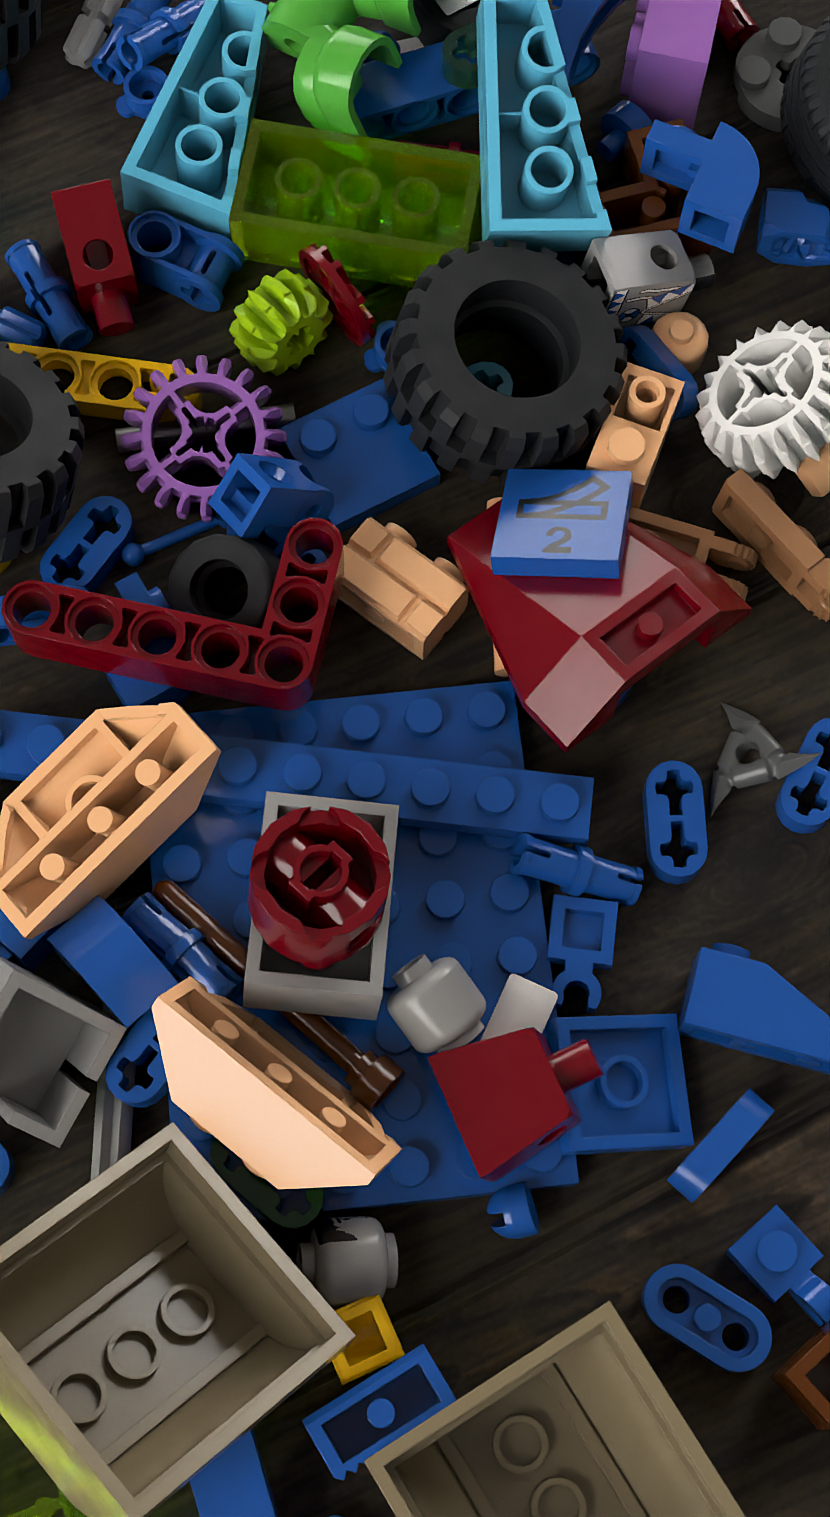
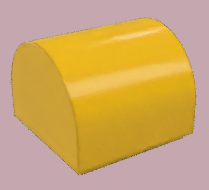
(374, 1340)

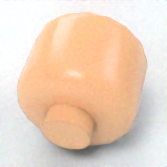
(684, 337)

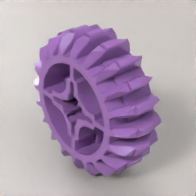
(227, 419)

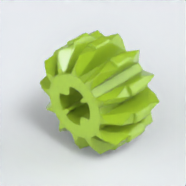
(281, 322)

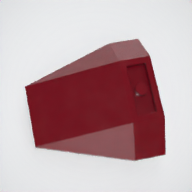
(588, 640)

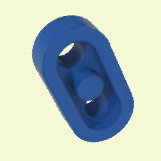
(706, 1315)

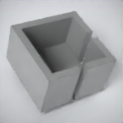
(37, 1033)

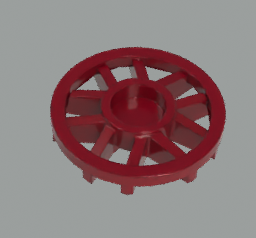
(343, 298)

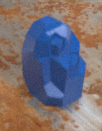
(793, 229)

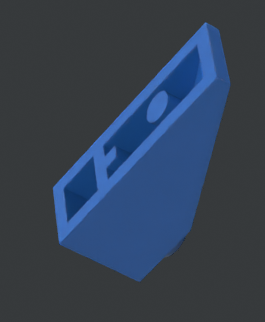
(752, 1010)

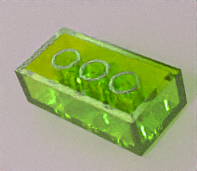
(367, 199)

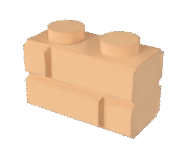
(401, 587)

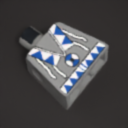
(645, 274)

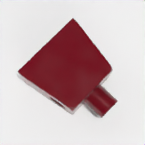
(98, 255)
(513, 1095)

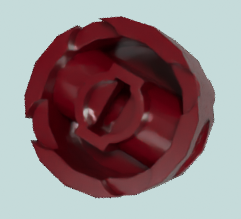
(318, 885)

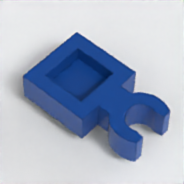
(582, 941)

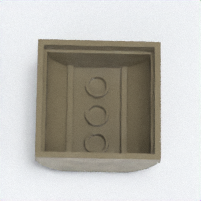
(151, 1329)
(558, 1436)

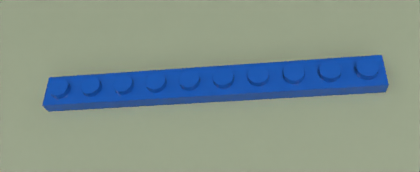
(427, 790)

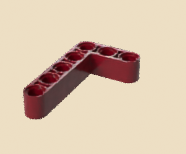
(195, 635)

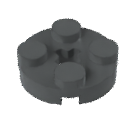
(760, 68)

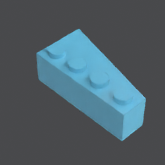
(201, 120)
(532, 149)

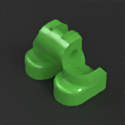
(333, 51)

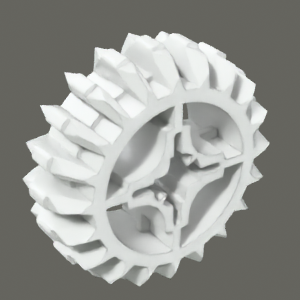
(769, 401)

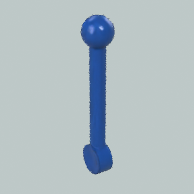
(134, 554)

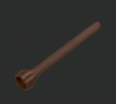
(367, 1074)

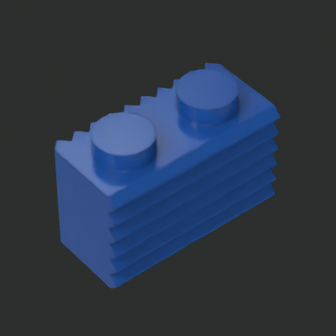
(378, 1411)

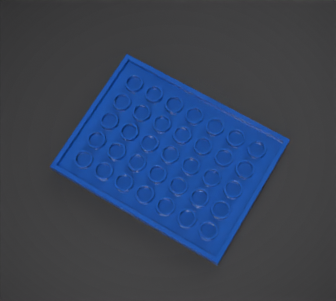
(446, 901)

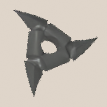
(770, 764)

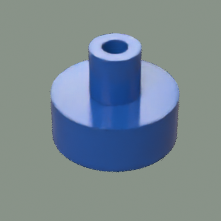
(614, 125)

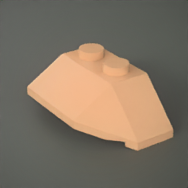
(98, 810)
(264, 1095)

